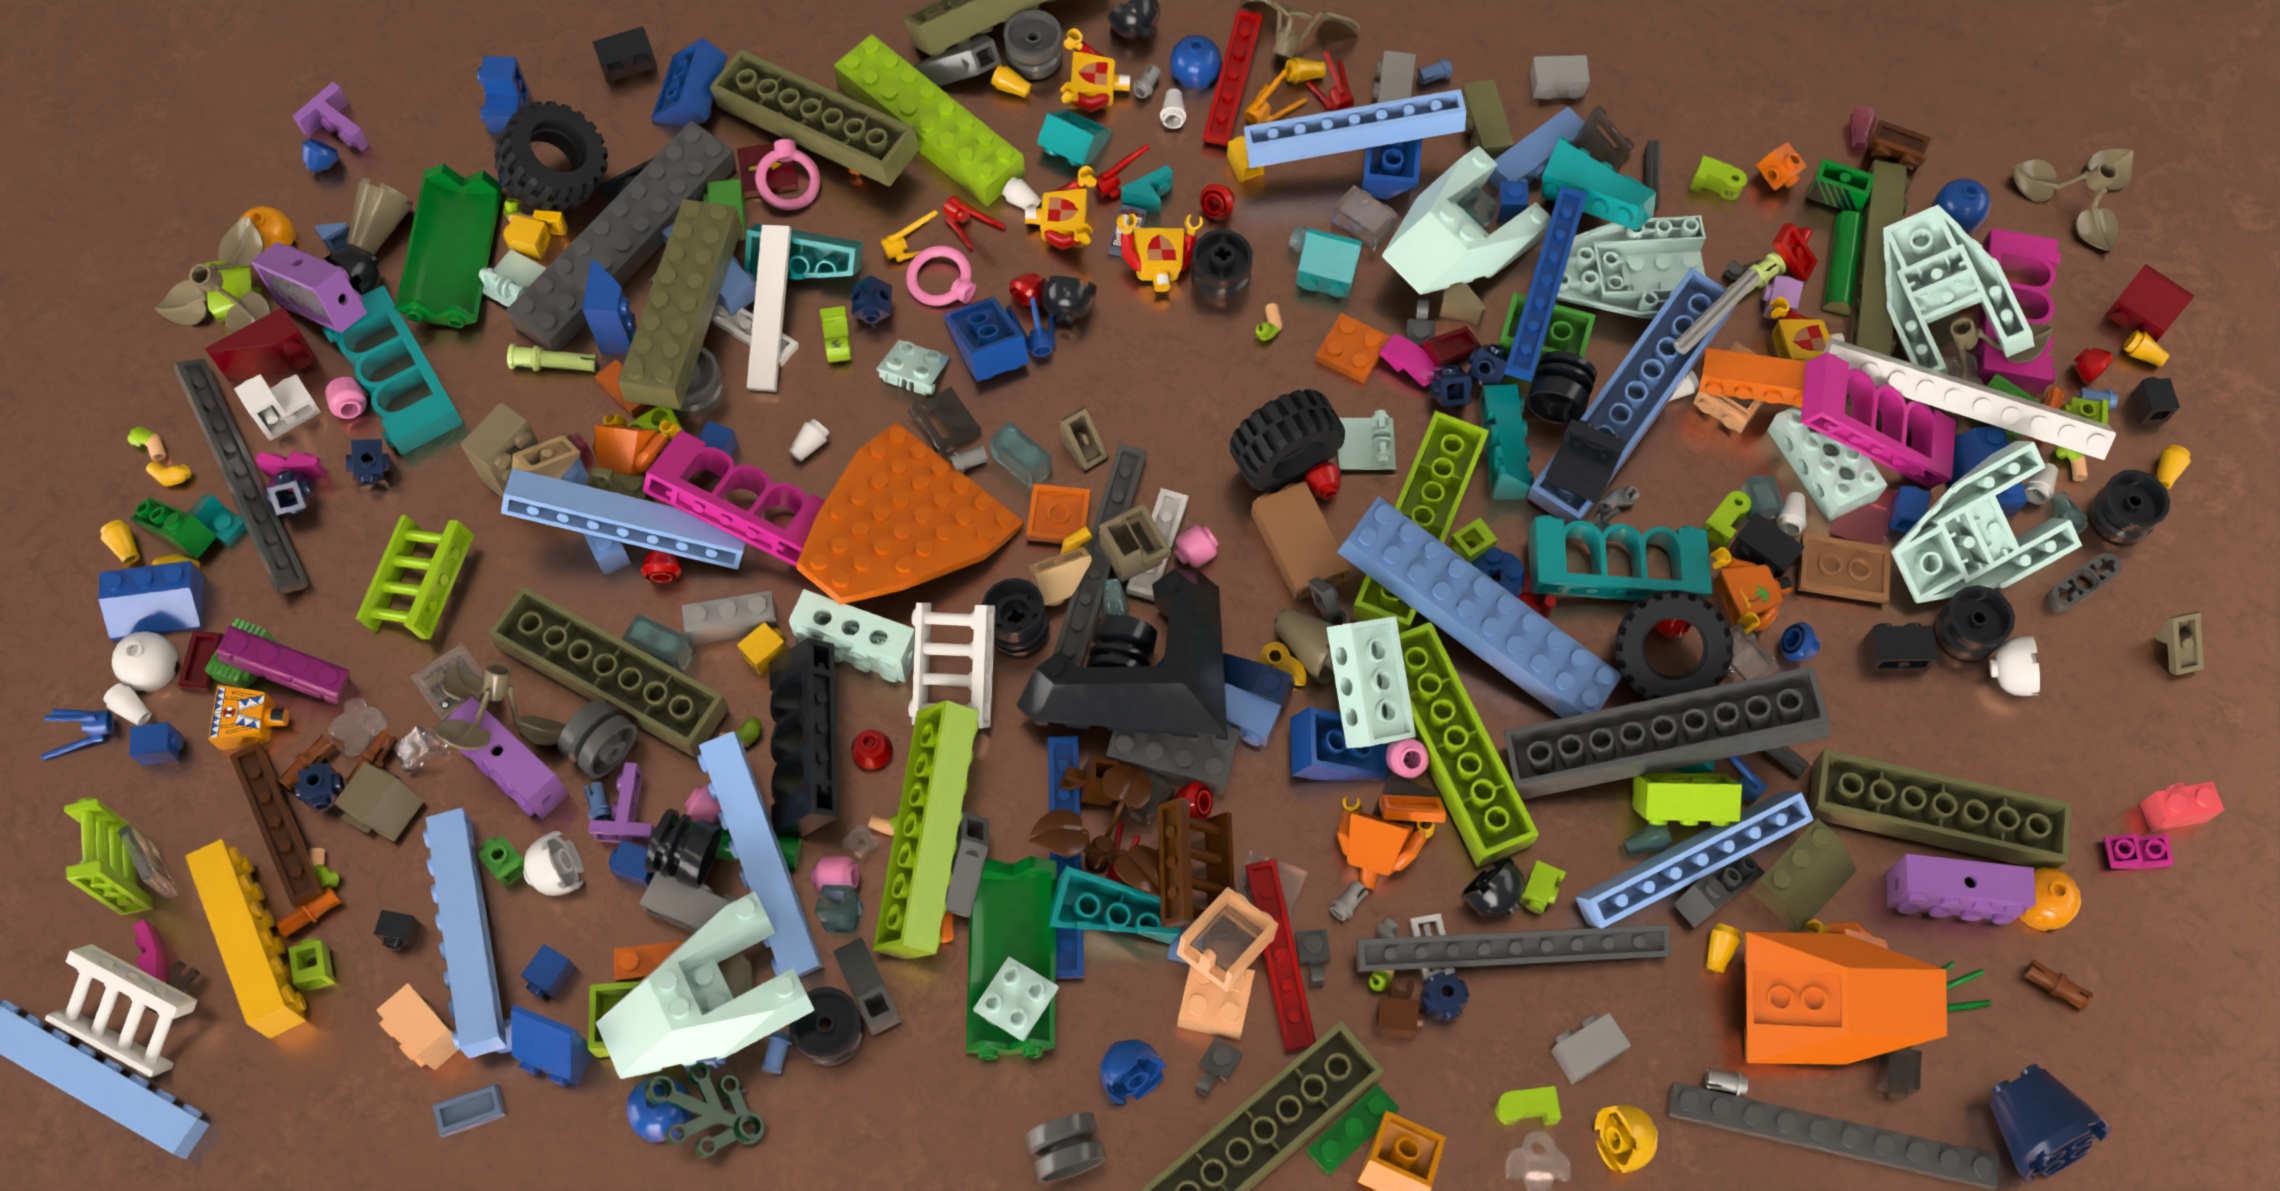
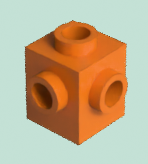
(1782, 167)

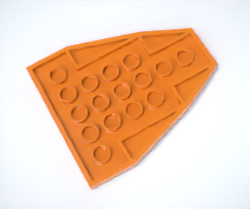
(900, 522)

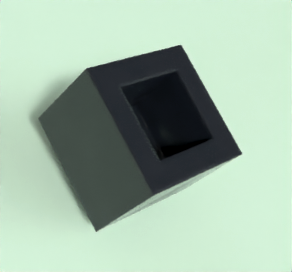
(397, 929)

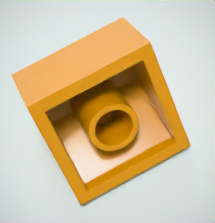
(1402, 1156)

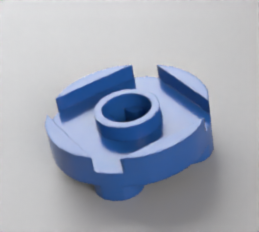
(1503, 563)

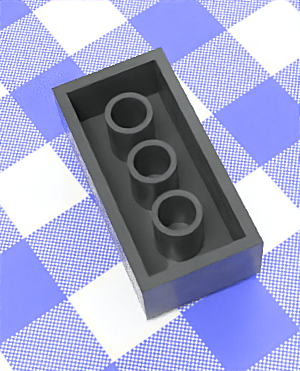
(1178, 758)

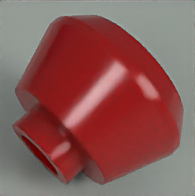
(1217, 201)
(1025, 287)
(2092, 364)
(1324, 480)
(661, 567)
(871, 749)
(1199, 799)

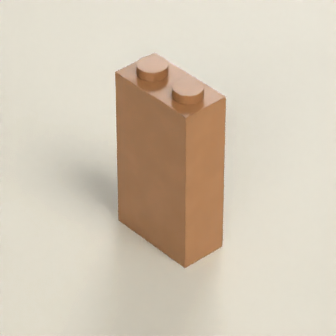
(1299, 539)

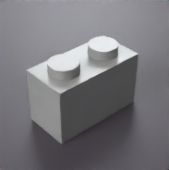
(1559, 77)
(1590, 1047)

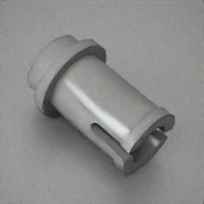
(1143, 86)
(968, 458)
(1346, 903)
(1727, 1081)

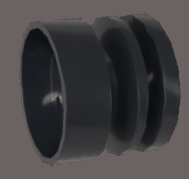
(1561, 387)
(1018, 602)
(1122, 642)
(688, 849)

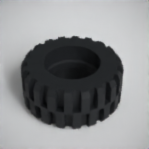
(567, 132)
(1286, 439)
(1673, 605)

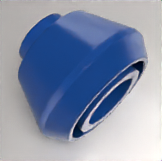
(318, 155)
(1799, 642)

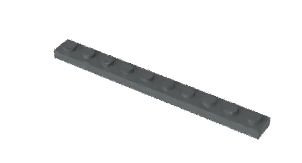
(241, 476)
(1088, 596)
(1513, 948)
(1833, 1135)

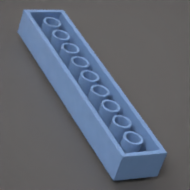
(1641, 384)
(1478, 612)

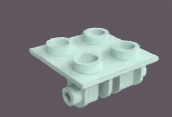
(510, 277)
(914, 365)
(1368, 443)
(1015, 998)

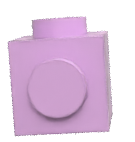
(1782, 287)

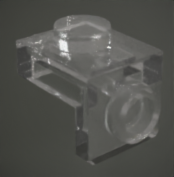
(418, 747)

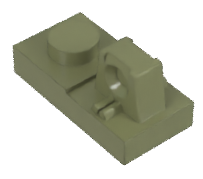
(618, 483)

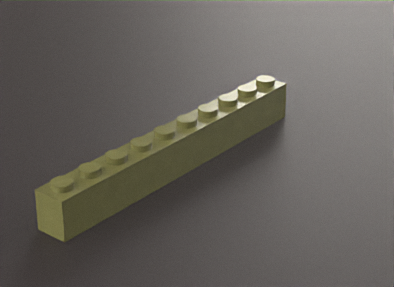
(1885, 206)

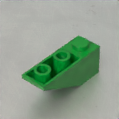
(173, 527)

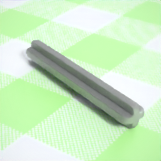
(1716, 311)

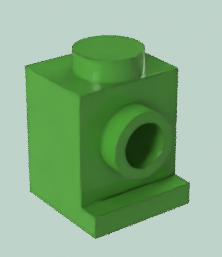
(507, 868)

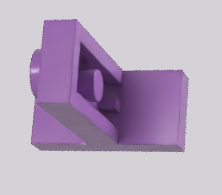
(324, 111)
(624, 812)

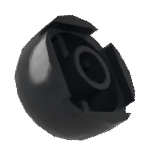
(1135, 18)
(359, 265)
(1067, 298)
(1496, 890)

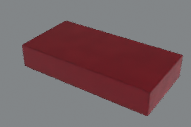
(1451, 346)
(199, 652)

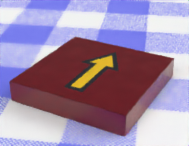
(779, 177)

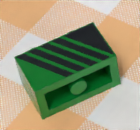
(1840, 186)

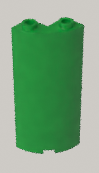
(449, 247)
(1011, 921)

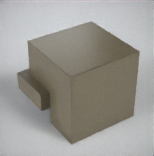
(1133, 543)
(378, 802)

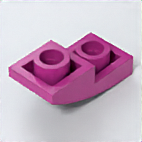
(1405, 354)
(306, 463)
(2138, 852)
(154, 955)

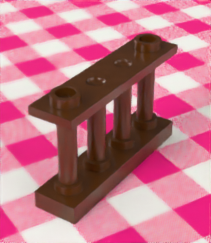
(1176, 857)

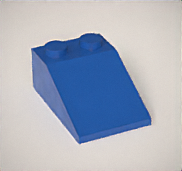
(987, 338)
(1322, 754)
(548, 1047)

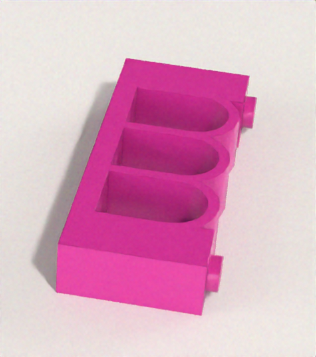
(2036, 258)
(1932, 431)
(687, 455)

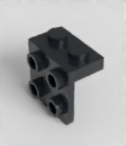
(1585, 460)

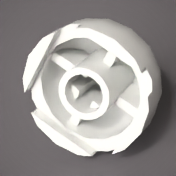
(144, 661)
(2017, 667)
(553, 865)

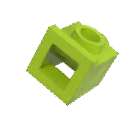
(2088, 408)
(1474, 535)
(1541, 887)
(302, 957)

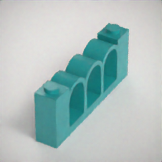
(419, 421)
(1548, 564)

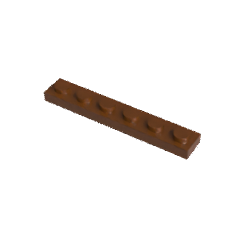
(277, 825)

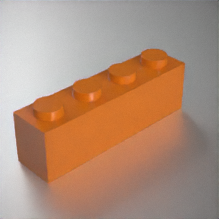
(1752, 377)

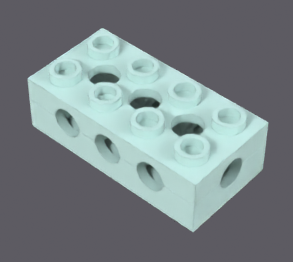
(1830, 471)
(857, 635)
(1371, 682)

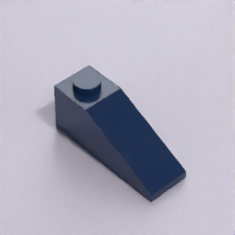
(1258, 679)

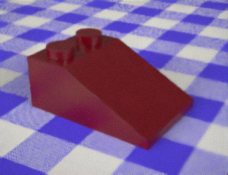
(264, 348)

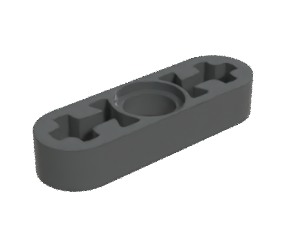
(2078, 592)

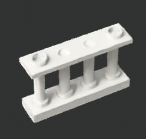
(979, 651)
(142, 989)

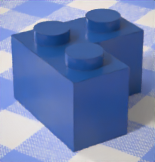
(503, 89)

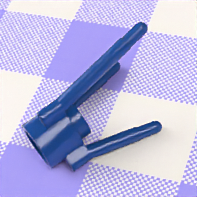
(1039, 341)
(92, 722)
(1751, 784)

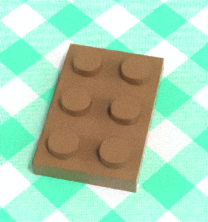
(1844, 568)

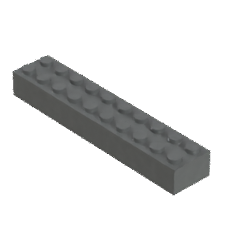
(621, 235)
(1667, 733)

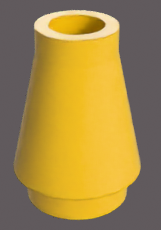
(1302, 70)
(1009, 81)
(2145, 348)
(2171, 464)
(120, 540)
(1722, 946)

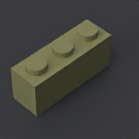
(1486, 118)

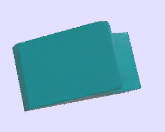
(1144, 191)
(218, 519)

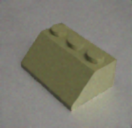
(1805, 876)

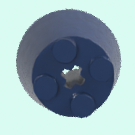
(2045, 1123)

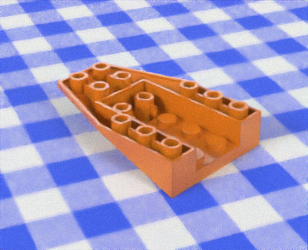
(1836, 999)

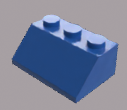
(686, 87)
(1391, 168)
(608, 312)
(1976, 446)
(152, 599)

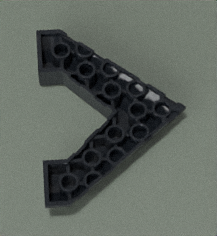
(1176, 698)

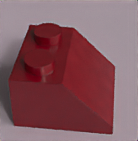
(2149, 303)

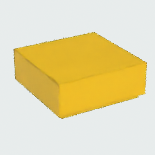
(554, 221)

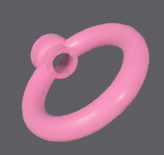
(786, 151)
(962, 287)

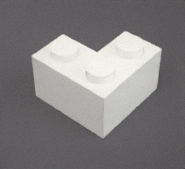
(277, 407)

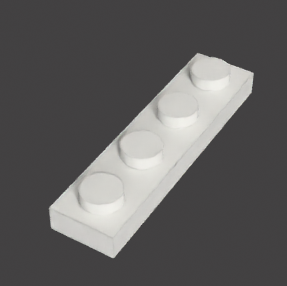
(1168, 517)

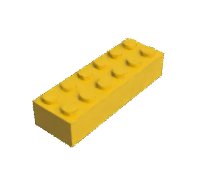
(246, 938)

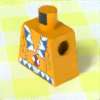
(243, 717)

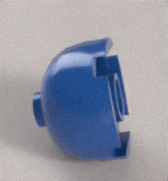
(1195, 62)
(1965, 202)
(1130, 1069)
(653, 1120)

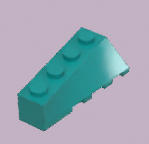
(1609, 193)
(809, 255)
(1505, 444)
(1106, 905)

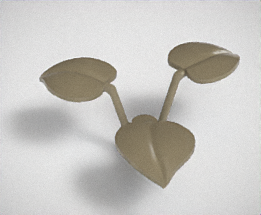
(1287, 39)
(2107, 170)
(186, 299)
(1964, 334)
(494, 686)

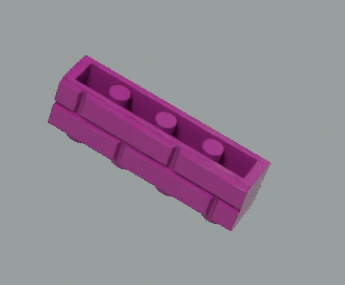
(283, 665)

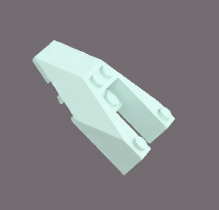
(1445, 246)
(1937, 272)
(1968, 537)
(686, 1006)

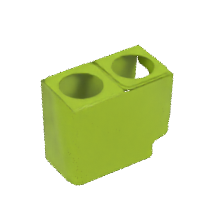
(236, 282)

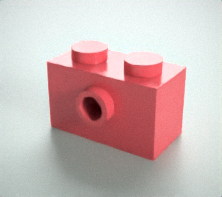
(2181, 806)

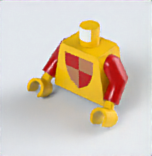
(1091, 77)
(1065, 213)
(1157, 252)
(1797, 335)

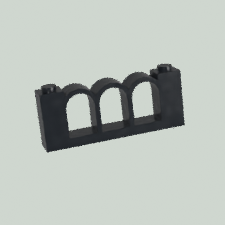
(808, 674)

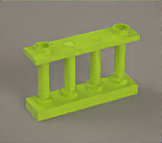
(435, 587)
(105, 865)

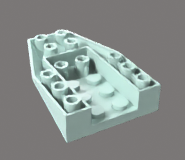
(1631, 268)

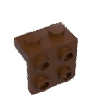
(1898, 145)

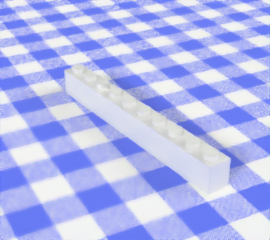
(1979, 401)

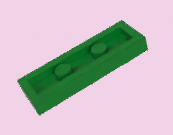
(1351, 1130)

